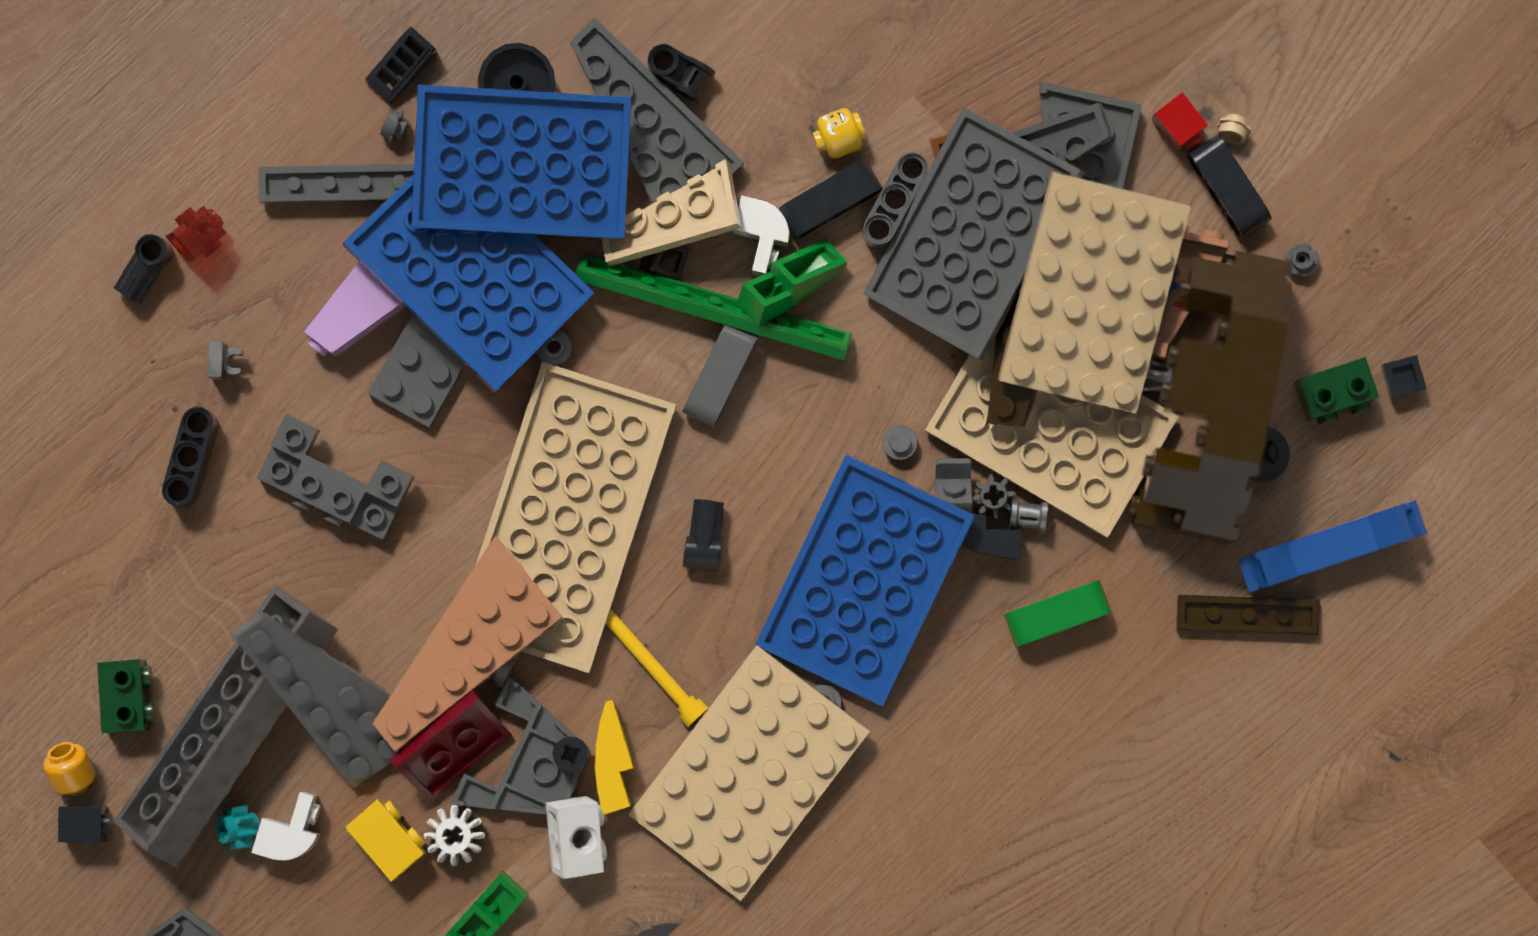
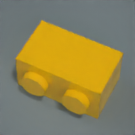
(387, 839)

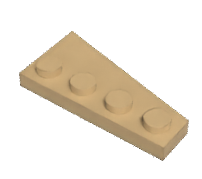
(687, 215)

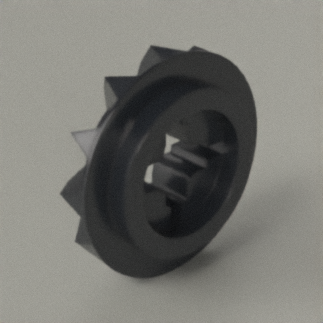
(1278, 453)

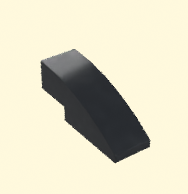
(992, 542)

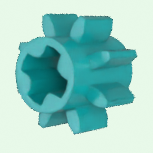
(237, 827)

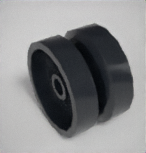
(517, 60)

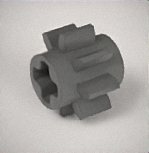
(999, 488)

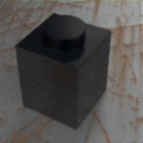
(84, 824)

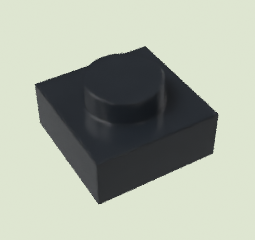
(1403, 376)

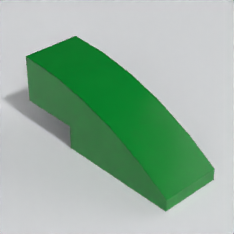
(790, 281)

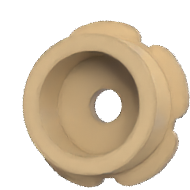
(1233, 129)

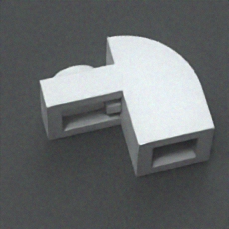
(763, 223)
(292, 840)

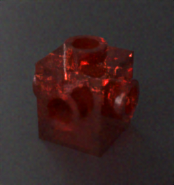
(189, 241)

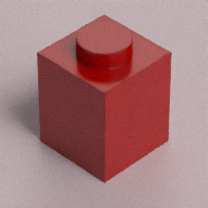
(1180, 123)

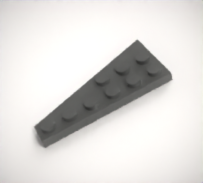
(665, 136)
(324, 694)

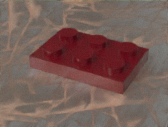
(450, 746)

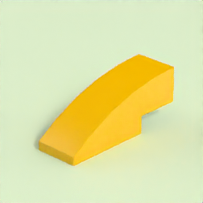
(610, 760)

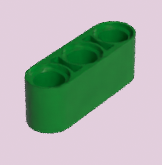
(1057, 613)

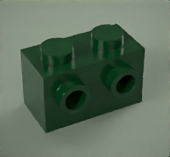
(1337, 390)
(125, 696)

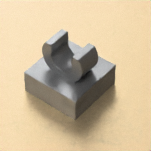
(219, 359)

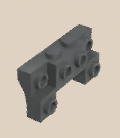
(319, 485)

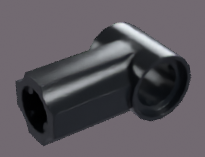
(142, 271)
(703, 542)

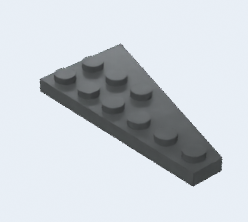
(1110, 159)

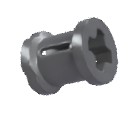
(1028, 515)

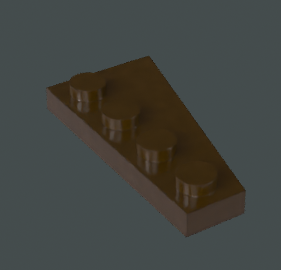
(1008, 402)

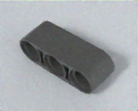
(899, 184)
(720, 375)

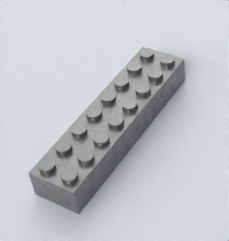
(213, 742)

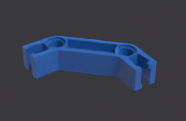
(1332, 546)

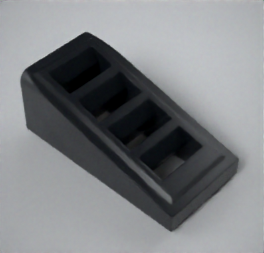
(391, 56)

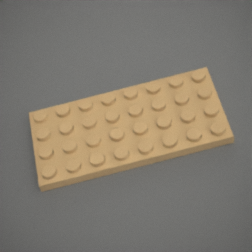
(578, 499)

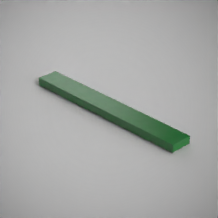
(711, 306)

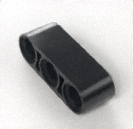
(1229, 186)
(830, 198)
(185, 440)

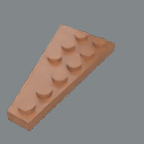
(480, 632)

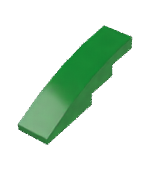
(491, 908)

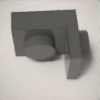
(954, 482)

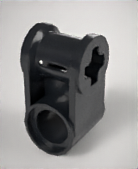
(681, 72)

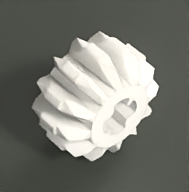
(456, 847)

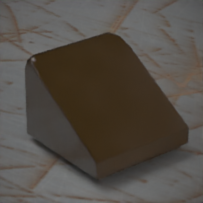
(666, 263)

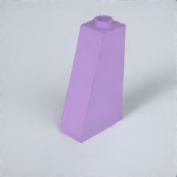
(352, 312)

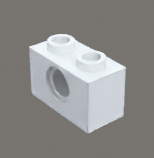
(564, 820)

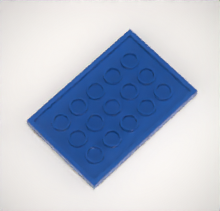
(521, 162)
(476, 291)
(864, 579)

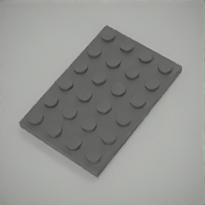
(968, 234)

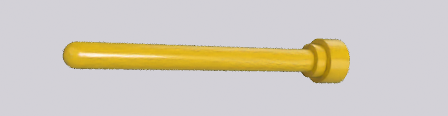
(689, 708)

